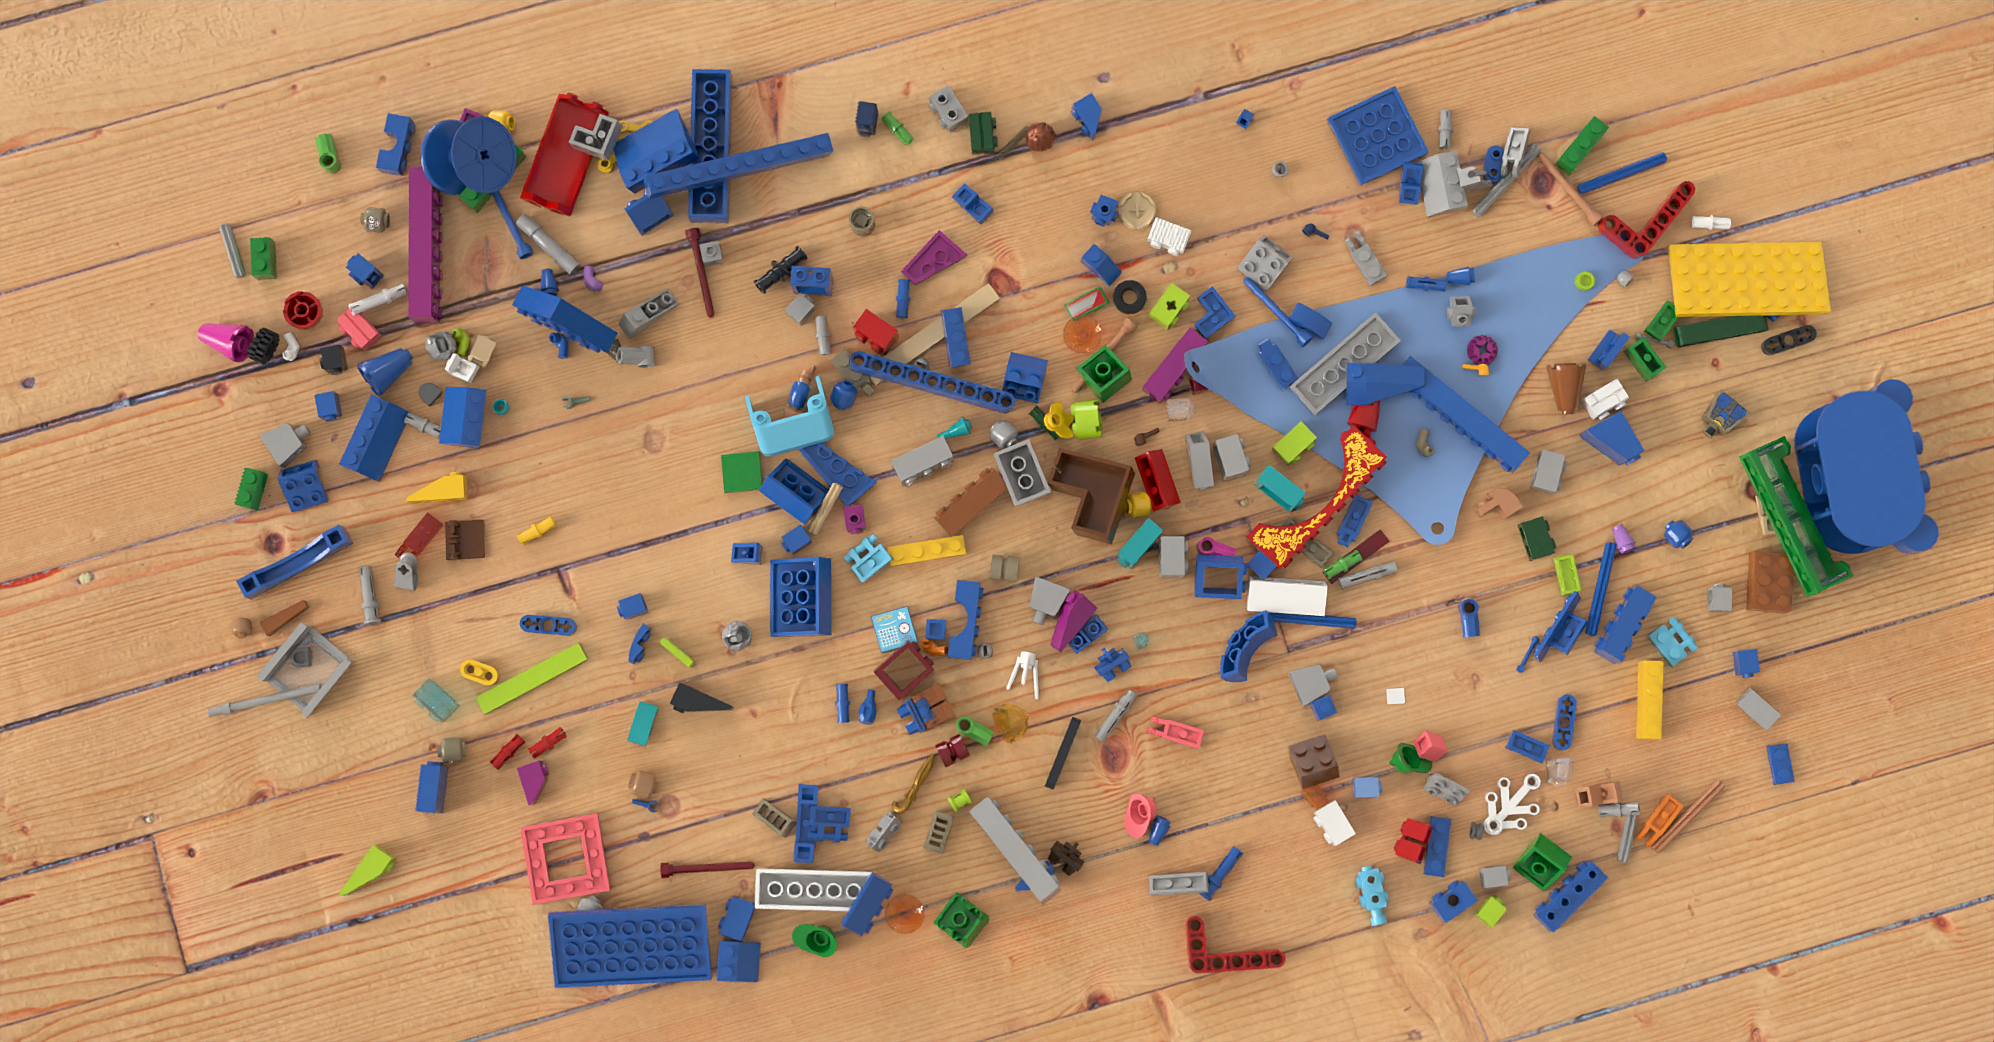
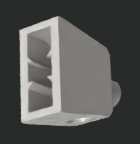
(285, 442)
(1046, 599)
(1311, 682)

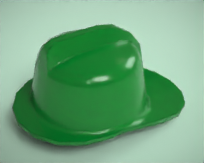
(1408, 761)
(815, 939)

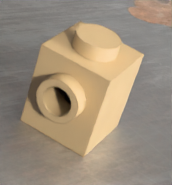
(481, 351)

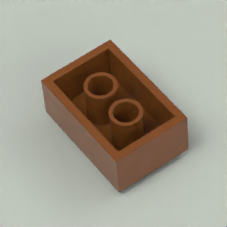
(1769, 582)

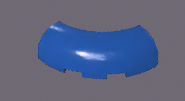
(1244, 644)

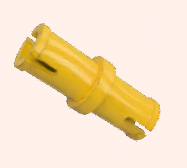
(536, 530)

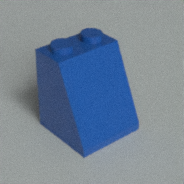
(1614, 439)

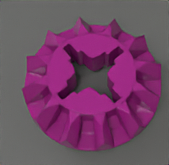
(1485, 358)

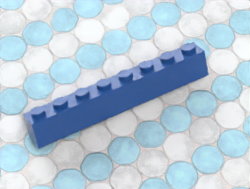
(1469, 420)

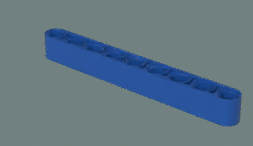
(941, 379)

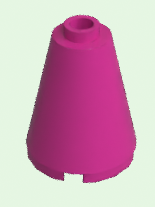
(227, 339)

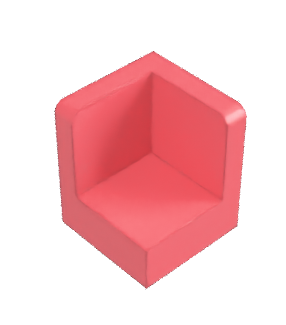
(1430, 746)

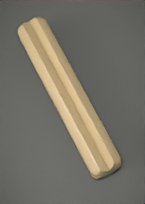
(825, 508)

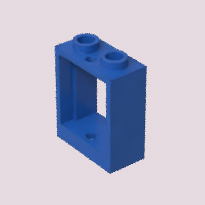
(817, 283)
(1219, 561)

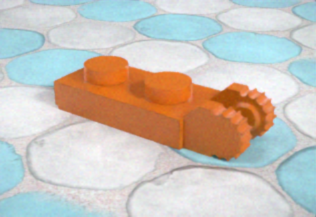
(1660, 819)

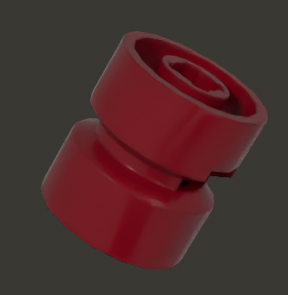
(952, 750)

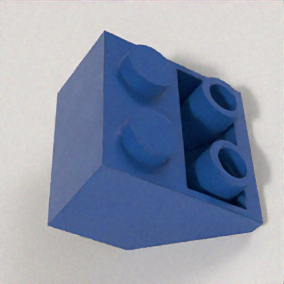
(648, 213)
(1025, 377)

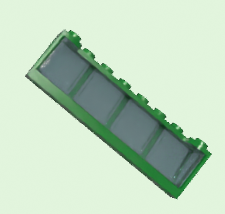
(1791, 518)

